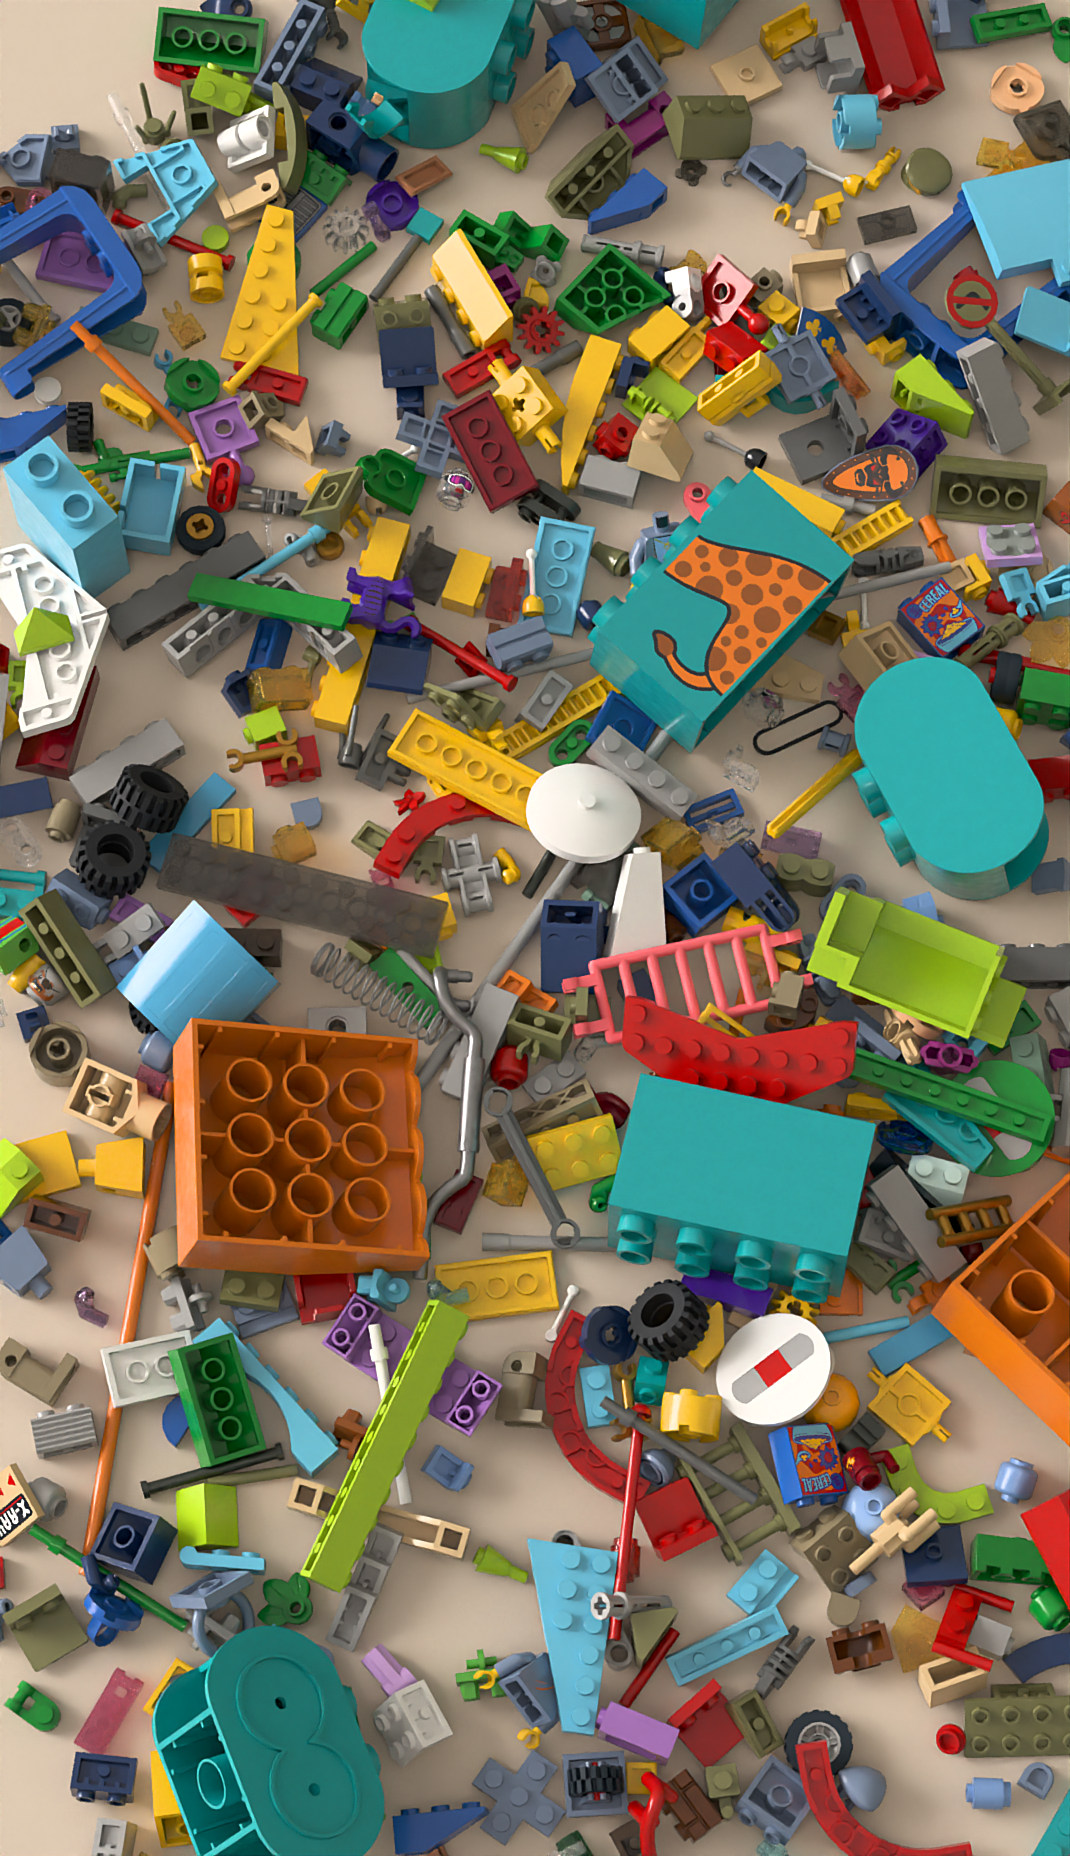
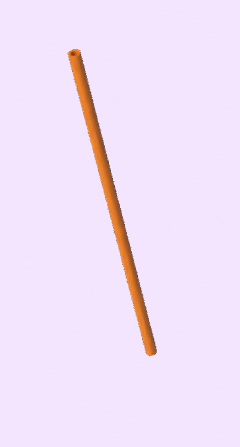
(129, 1326)

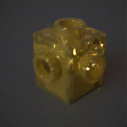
(506, 1184)

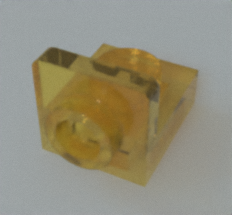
(758, 967)

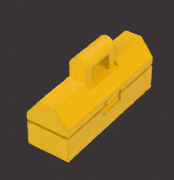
(738, 388)

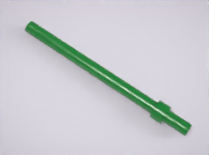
(58, 1545)

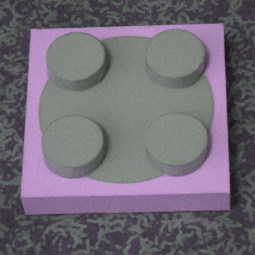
(1010, 545)

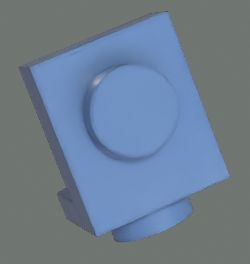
(447, 1469)

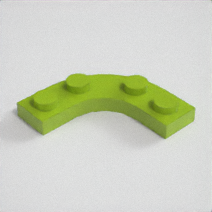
(950, 1507)

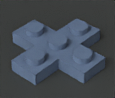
(432, 438)
(518, 1797)

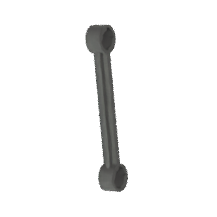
(531, 1167)

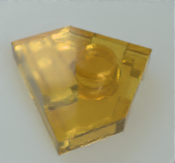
(914, 1638)

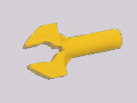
(201, 467)

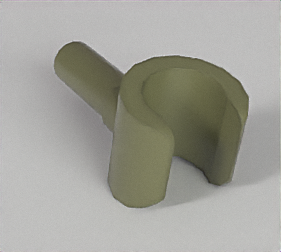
(313, 657)

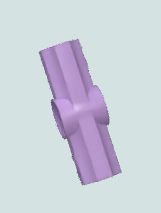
(387, 1670)

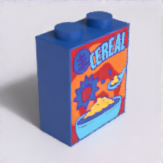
(939, 620)
(808, 1464)

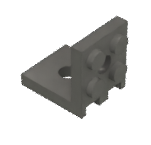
(838, 434)

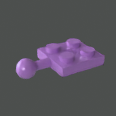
(216, 445)

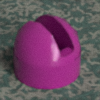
(1059, 1058)

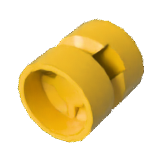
(205, 278)

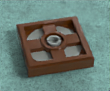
(610, 26)

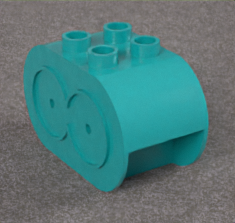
(445, 63)
(949, 780)
(269, 1752)

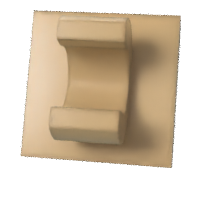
(812, 229)

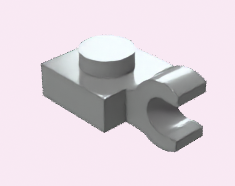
(802, 56)

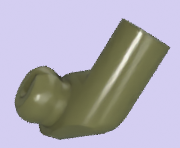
(128, 191)

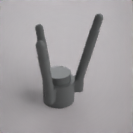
(351, 753)

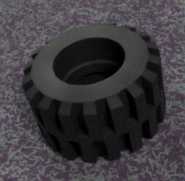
(149, 798)
(118, 840)
(668, 1320)

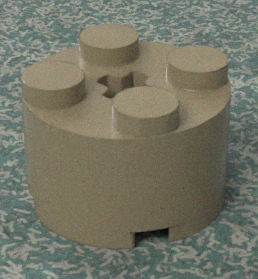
(54, 1039)
(164, 1255)

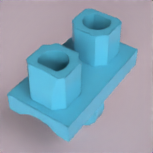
(383, 1289)

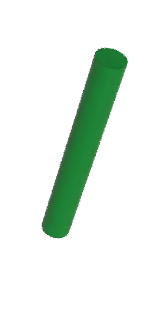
(344, 269)

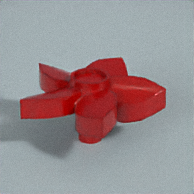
(410, 801)

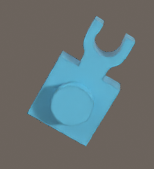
(1019, 588)

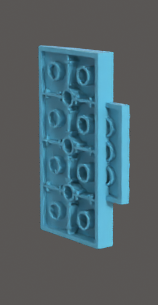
(1024, 219)

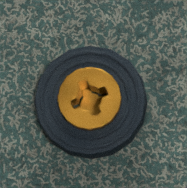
(208, 536)

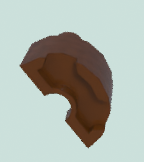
(805, 1015)
(860, 1648)

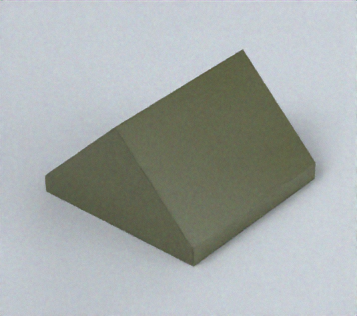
(334, 498)
(648, 1630)

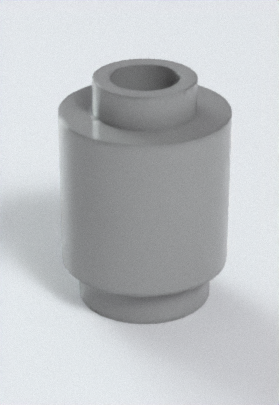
(859, 264)

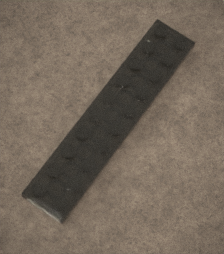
(302, 895)

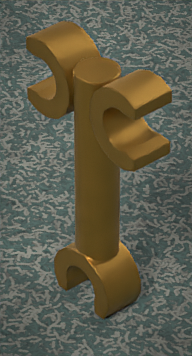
(287, 751)
(627, 1398)

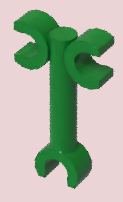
(902, 1276)

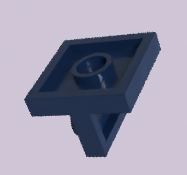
(870, 310)

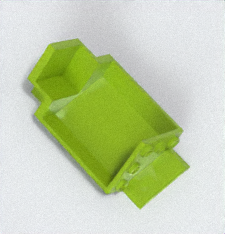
(917, 966)

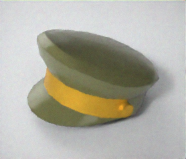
(927, 172)

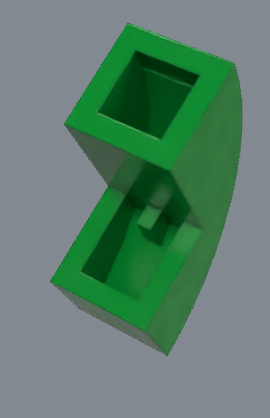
(532, 240)

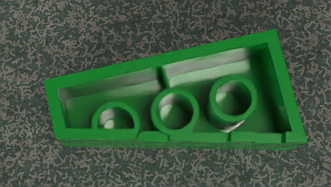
(1007, 1561)

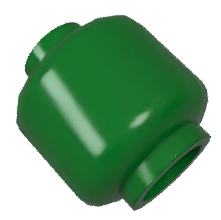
(1049, 1608)

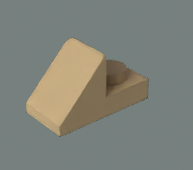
(295, 442)

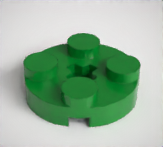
(185, 396)

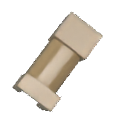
(250, 203)

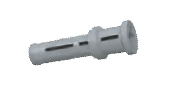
(635, 252)
(627, 1601)

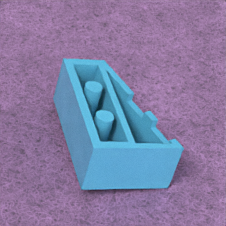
(1054, 593)

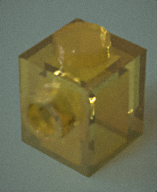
(293, 843)

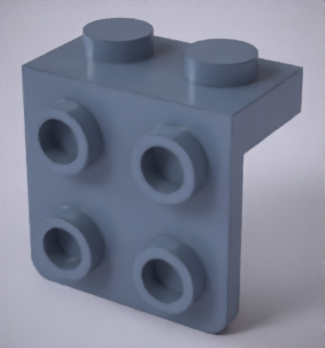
(952, 23)

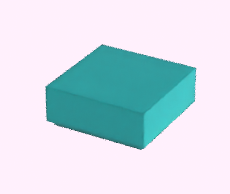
(425, 225)

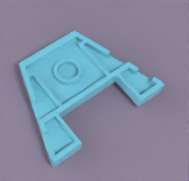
(181, 177)

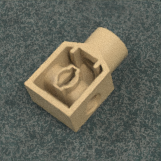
(116, 1102)

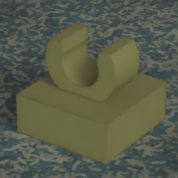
(364, 951)

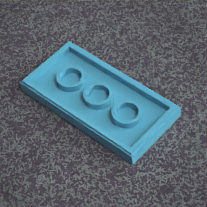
(560, 572)

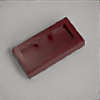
(457, 1208)

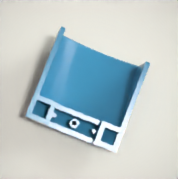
(196, 974)

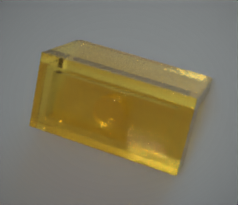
(657, 40)

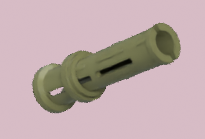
(1002, 630)

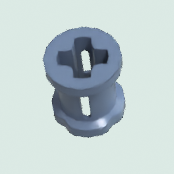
(834, 741)

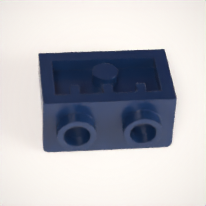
(103, 1778)

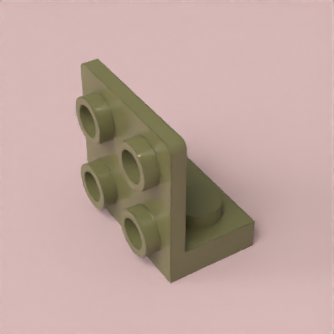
(45, 1628)

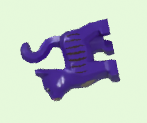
(374, 599)

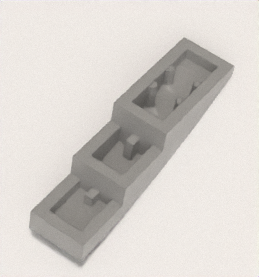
(364, 1587)

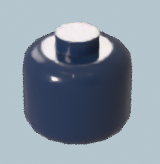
(586, 613)

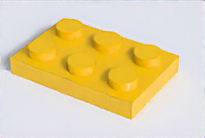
(577, 1151)

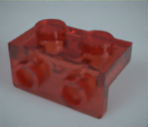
(505, 589)

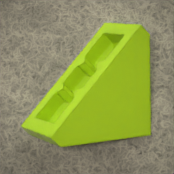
(42, 631)

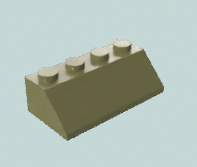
(987, 490)

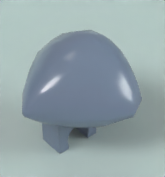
(863, 1787)

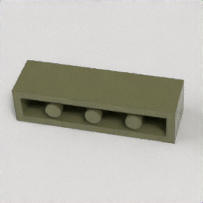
(68, 948)

